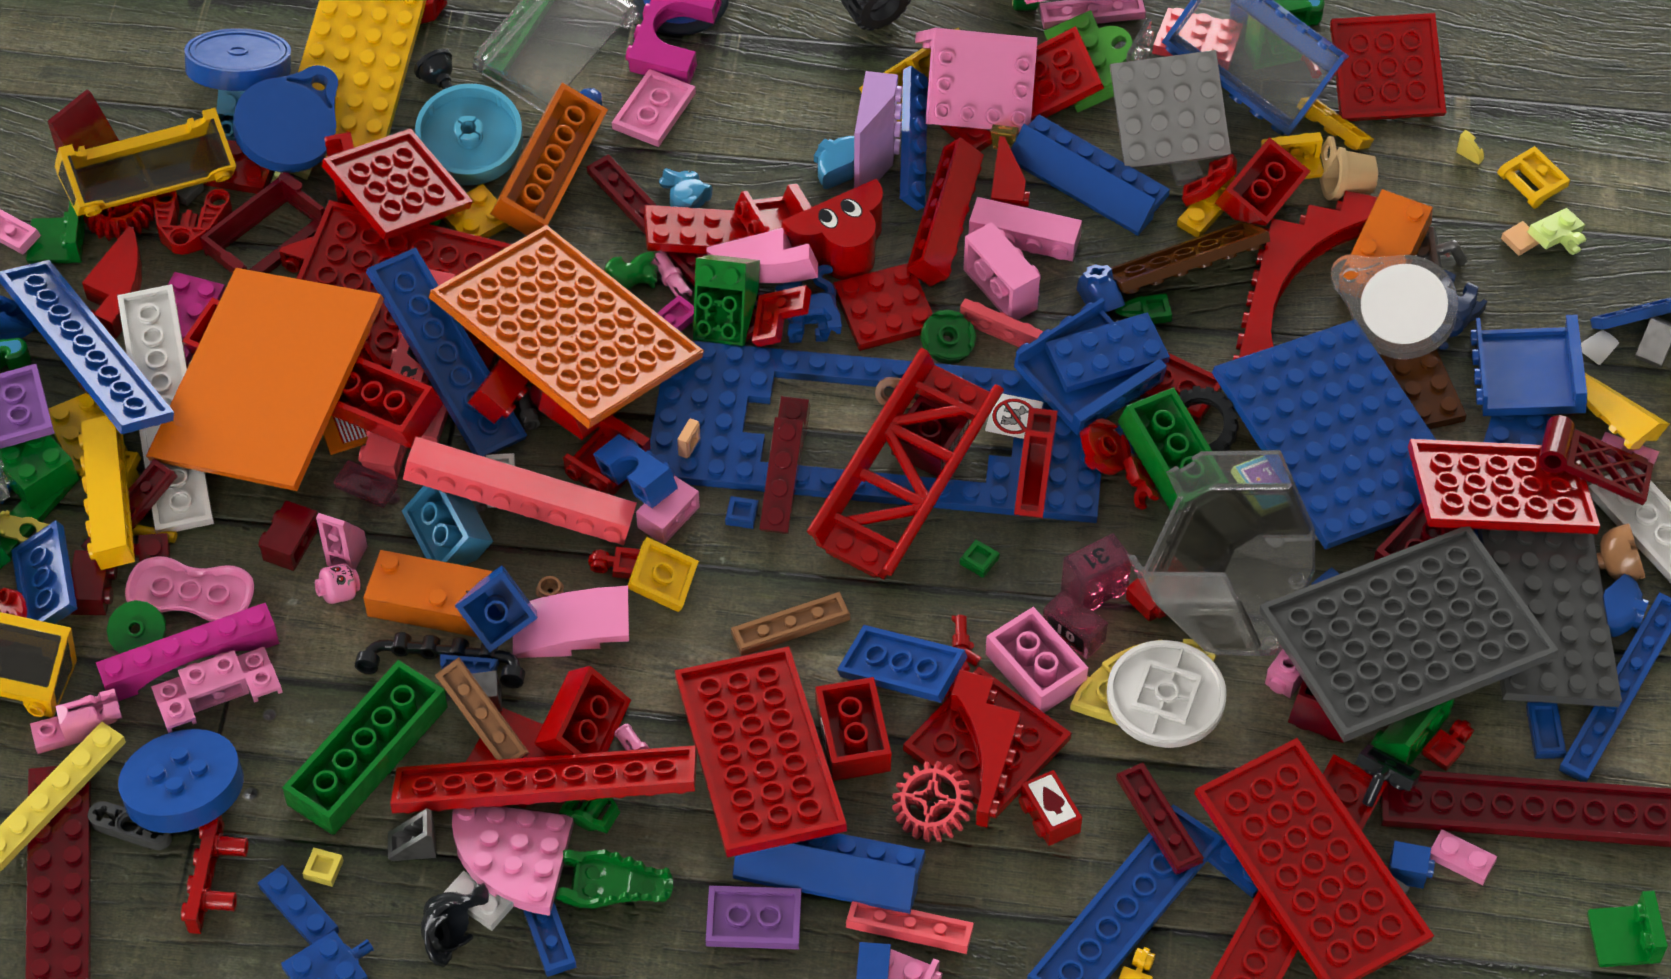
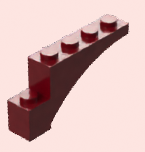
(784, 463)

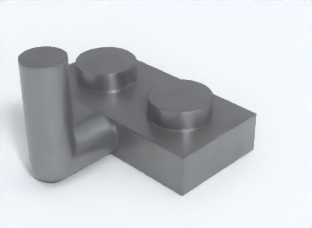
(1432, 250)

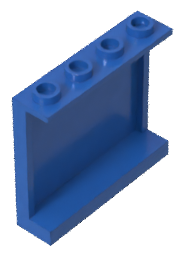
(1529, 370)
(1089, 403)

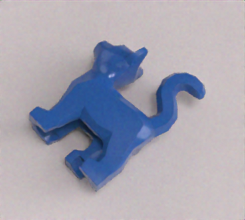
(821, 309)

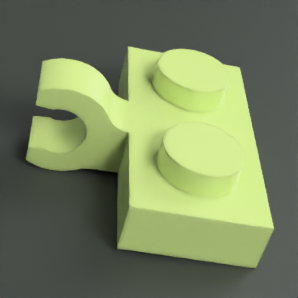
(1559, 228)

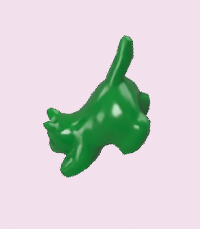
(637, 271)

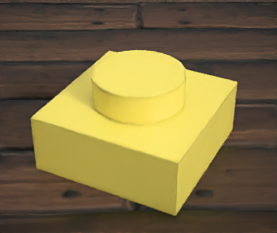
(323, 867)

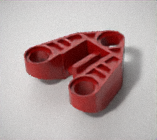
(186, 236)

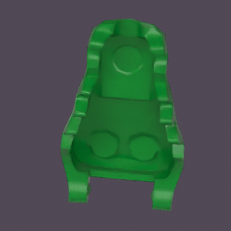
(610, 879)

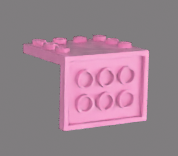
(979, 78)

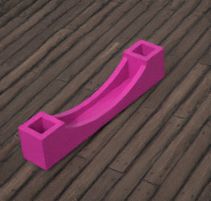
(235, 632)

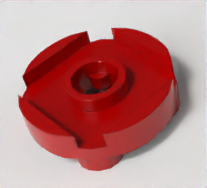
(1096, 439)

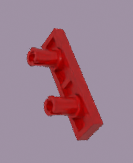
(199, 885)

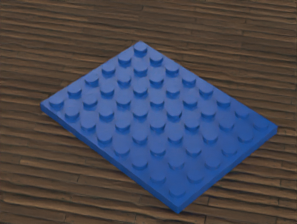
(1337, 426)

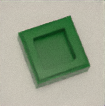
(979, 558)

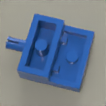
(328, 960)

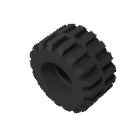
(875, 13)

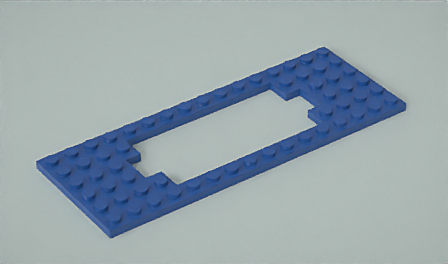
(730, 376)

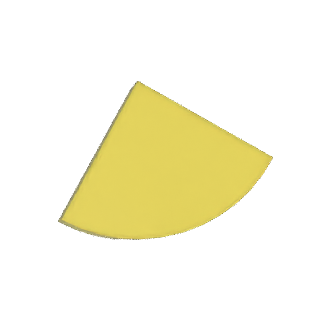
(1469, 149)

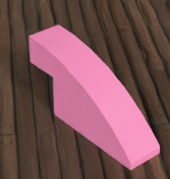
(777, 258)

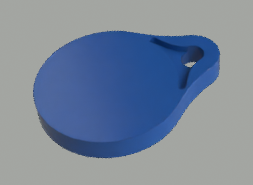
(286, 120)

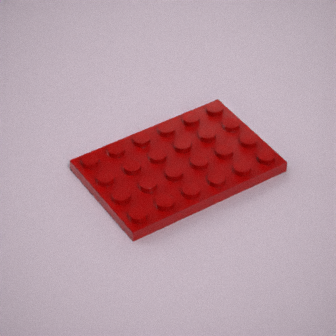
(1498, 488)

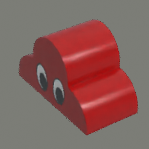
(841, 230)

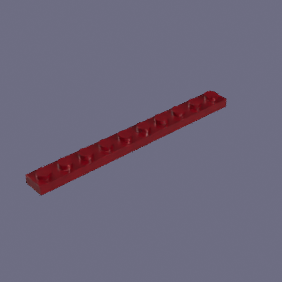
(632, 201)

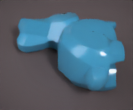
(685, 188)

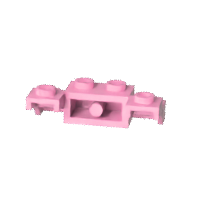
(214, 683)

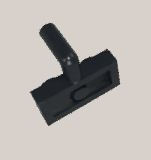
(1384, 768)

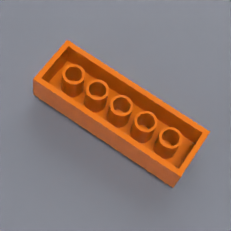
(549, 161)

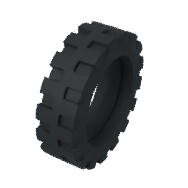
(1219, 401)

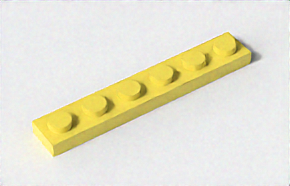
(57, 790)

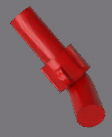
(962, 640)

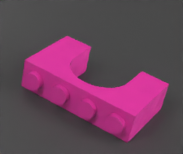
(652, 53)

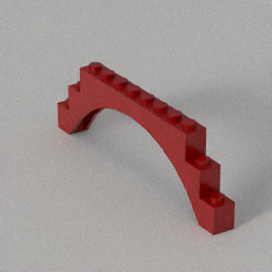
(1288, 253)

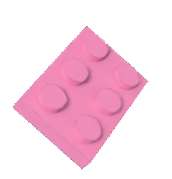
(653, 107)

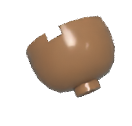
(1619, 554)

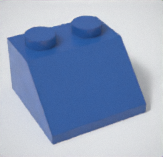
(496, 609)

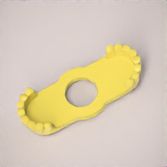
(11, 524)

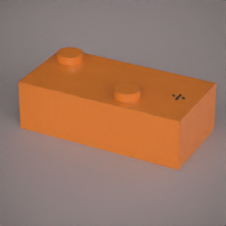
(1393, 228)
(420, 591)

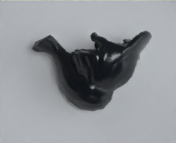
(447, 921)

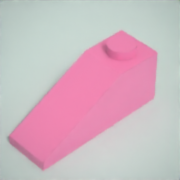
(341, 541)

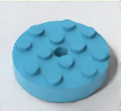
(493, 126)

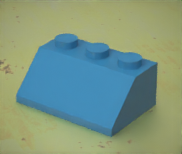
(446, 526)

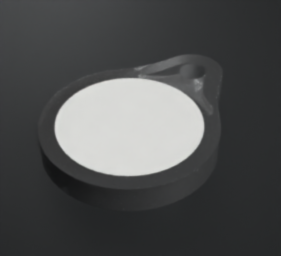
(1398, 302)

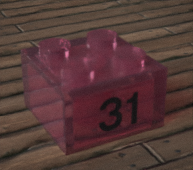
(1097, 572)

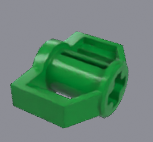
(589, 813)

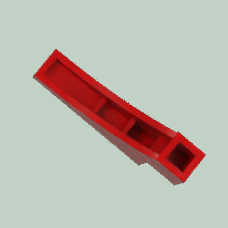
(993, 735)

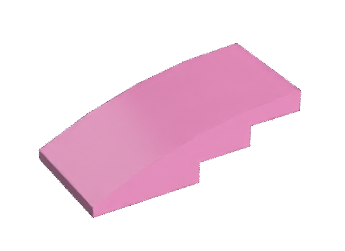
(575, 622)

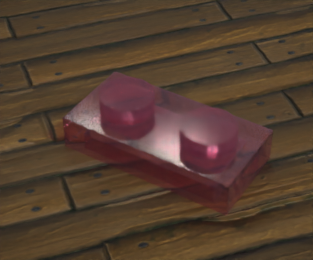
(365, 484)

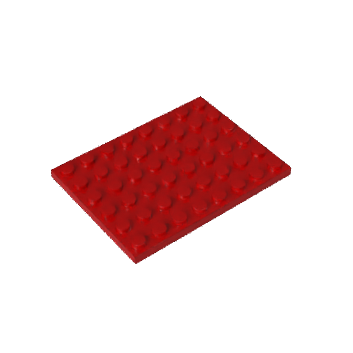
(349, 245)

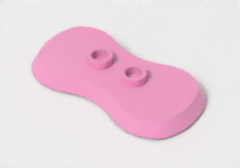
(202, 591)

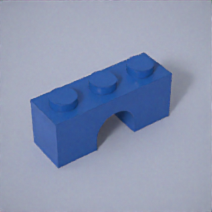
(647, 476)

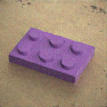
(23, 407)
(753, 917)

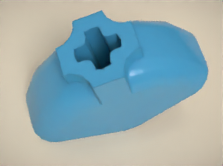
(835, 161)

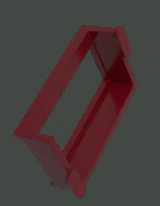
(252, 212)

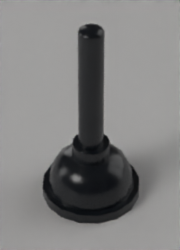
(435, 68)

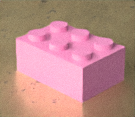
(1001, 271)
(1036, 660)

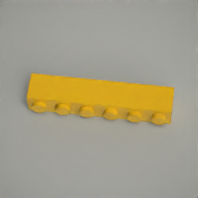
(107, 493)

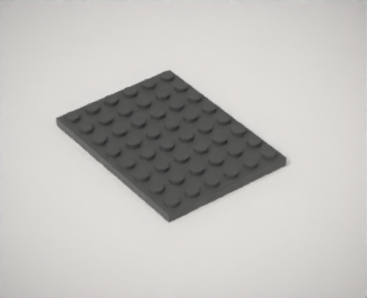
(1407, 632)

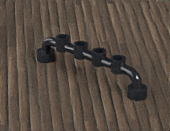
(368, 660)

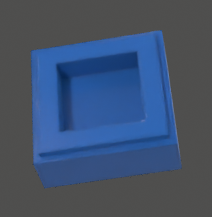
(741, 512)

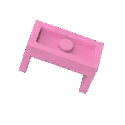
(670, 513)

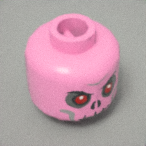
(337, 583)

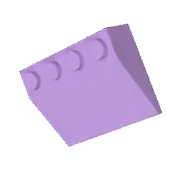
(877, 127)

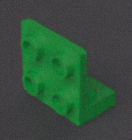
(59, 240)
(1628, 933)

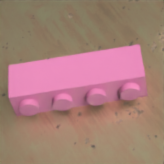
(1029, 228)

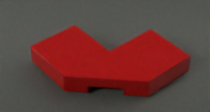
(1219, 173)

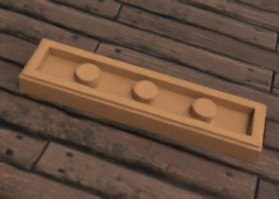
(790, 623)
(480, 711)

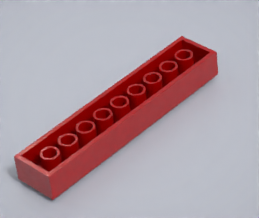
(372, 397)

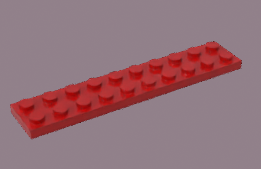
(544, 779)
(1261, 943)

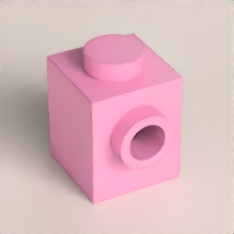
(1283, 676)

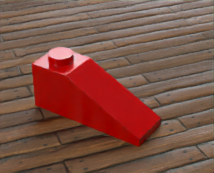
(1008, 178)

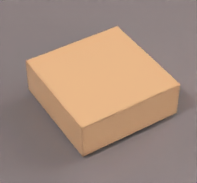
(1519, 239)
(688, 438)

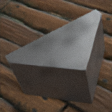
(1655, 342)
(413, 838)

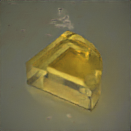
(1008, 132)

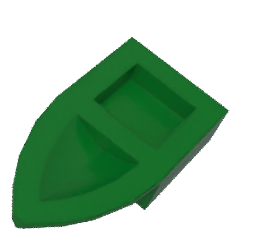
(1156, 306)

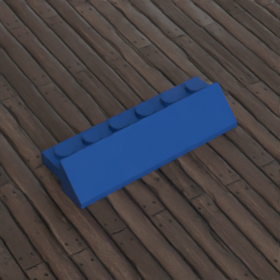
(1088, 174)
(839, 869)

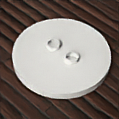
(1166, 693)

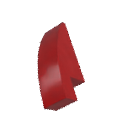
(115, 275)
(1035, 462)

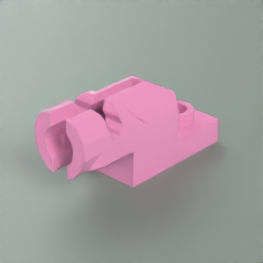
(75, 721)

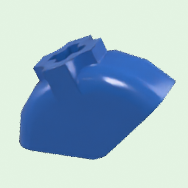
(1098, 284)
(1624, 605)

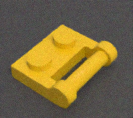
(1539, 171)

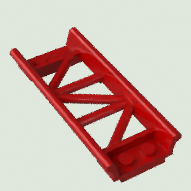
(846, 536)

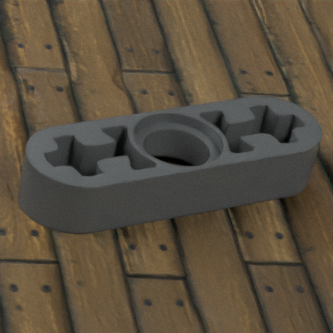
(119, 815)

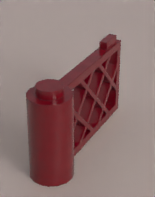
(1562, 448)

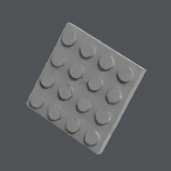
(1170, 109)

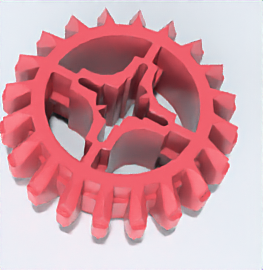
(910, 796)

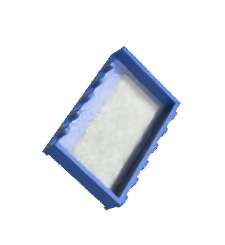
(1262, 56)

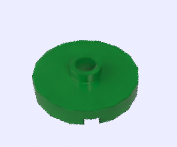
(949, 324)
(129, 614)

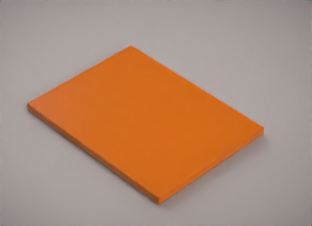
(566, 325)
(266, 378)

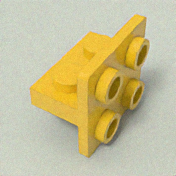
(1305, 149)

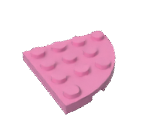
(513, 852)

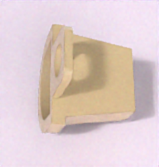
(1346, 171)

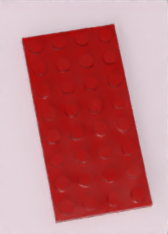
(759, 752)
(1313, 864)

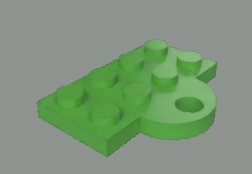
(1100, 46)

